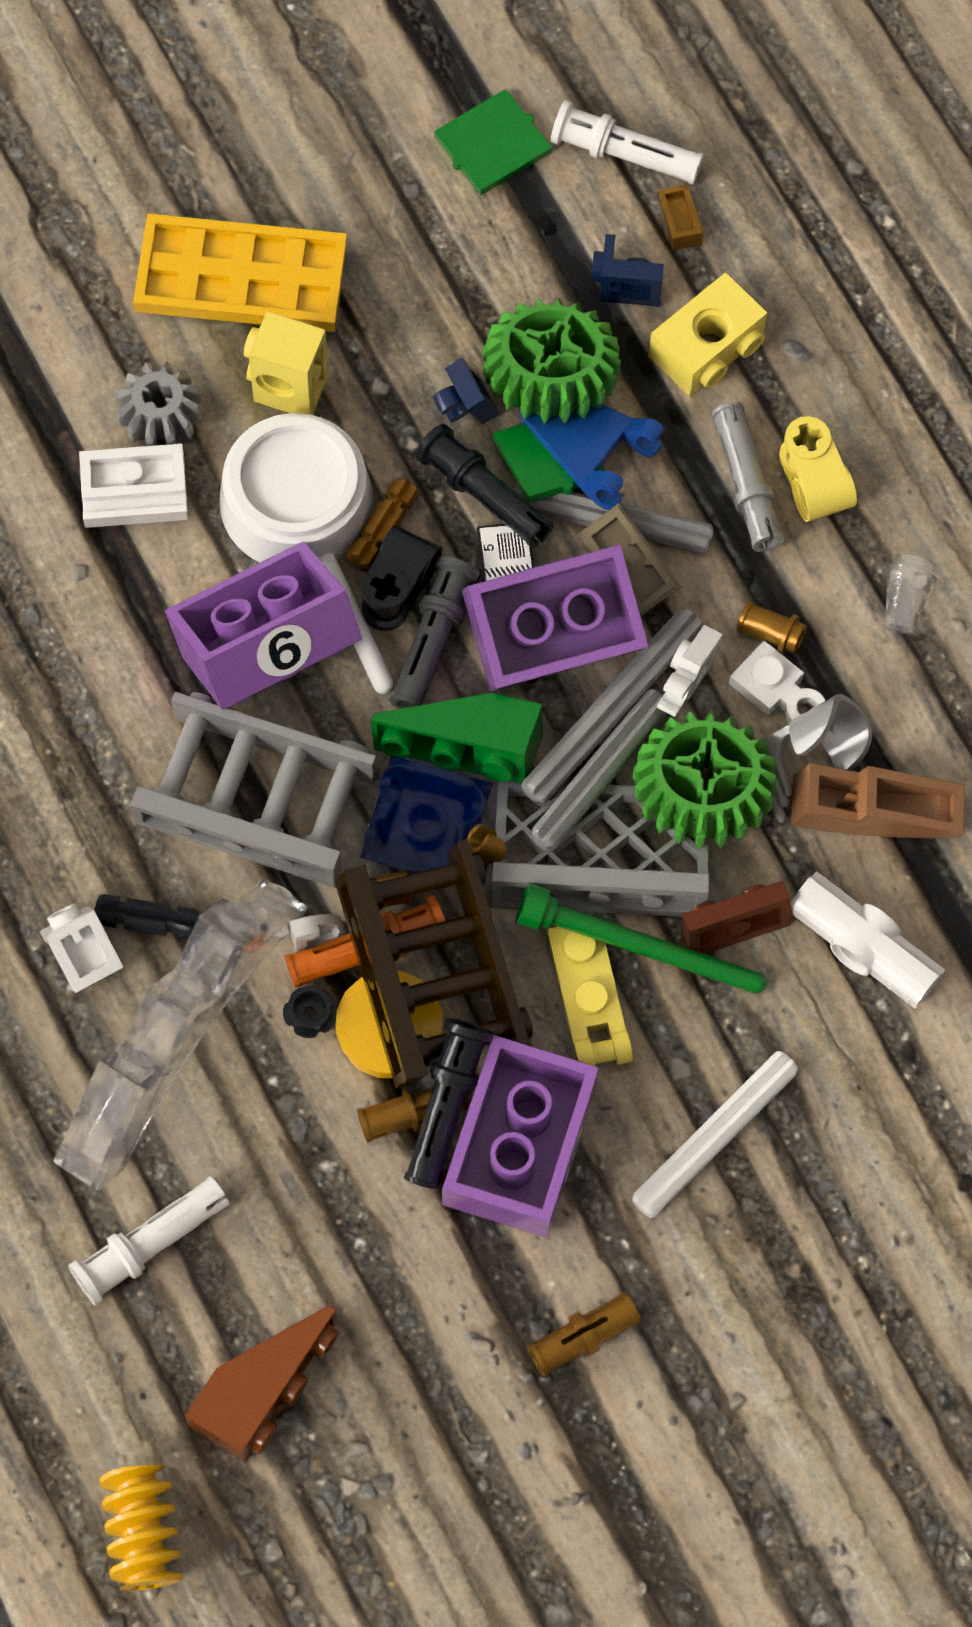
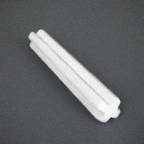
(715, 1134)

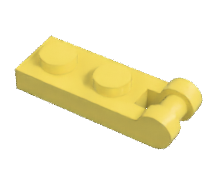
(589, 997)

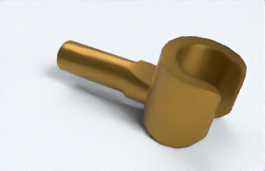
(486, 844)

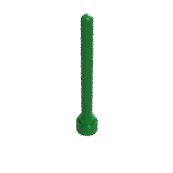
(542, 910)

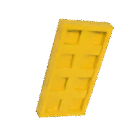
(239, 271)

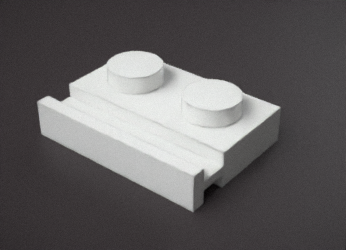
(133, 485)

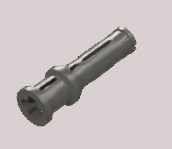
(440, 613)

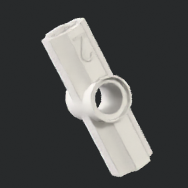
(866, 939)

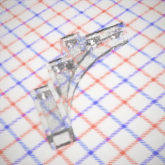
(170, 1023)

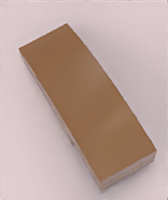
(876, 803)

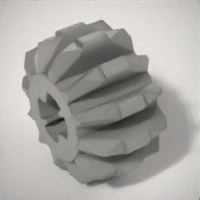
(159, 387)

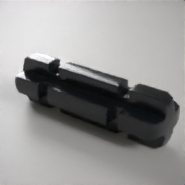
(146, 916)

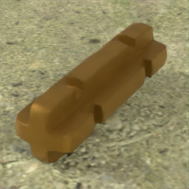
(387, 514)

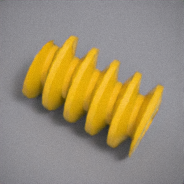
(139, 1528)

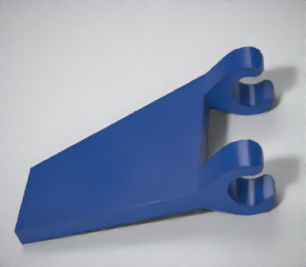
(586, 444)

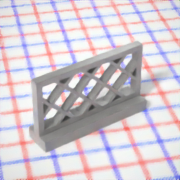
(588, 886)

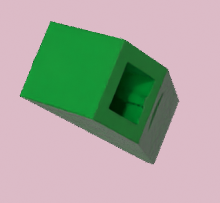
(472, 734)

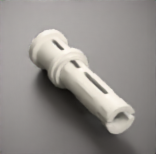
(604, 137)
(128, 1253)

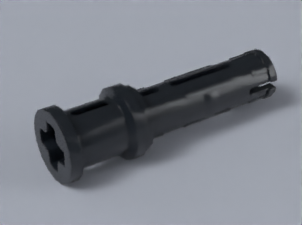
(468, 473)
(447, 1072)

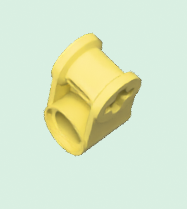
(816, 477)

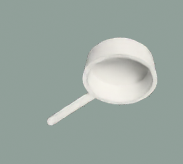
(296, 484)

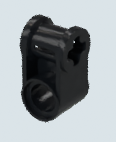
(397, 578)

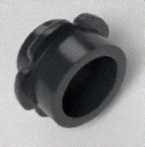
(306, 998)

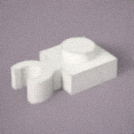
(691, 665)
(773, 681)

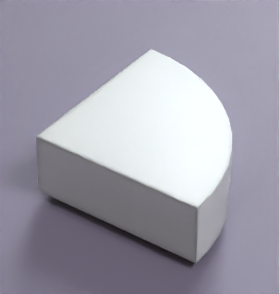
(315, 929)

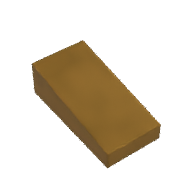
(680, 217)

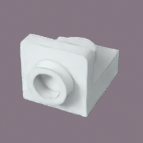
(80, 946)

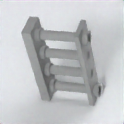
(264, 838)

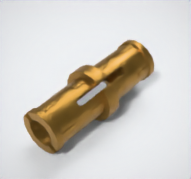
(616, 1317)

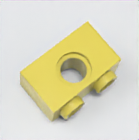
(717, 310)
(287, 364)

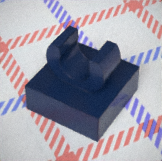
(465, 395)

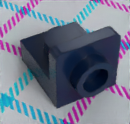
(627, 280)

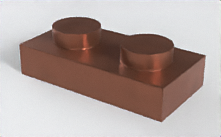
(737, 919)

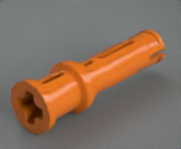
(339, 953)

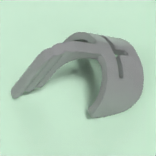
(844, 741)

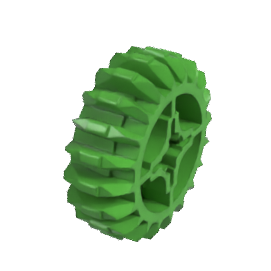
(551, 360)
(672, 781)

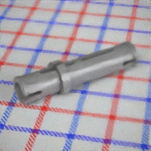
(753, 495)

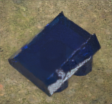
(422, 814)

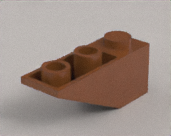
(250, 1389)

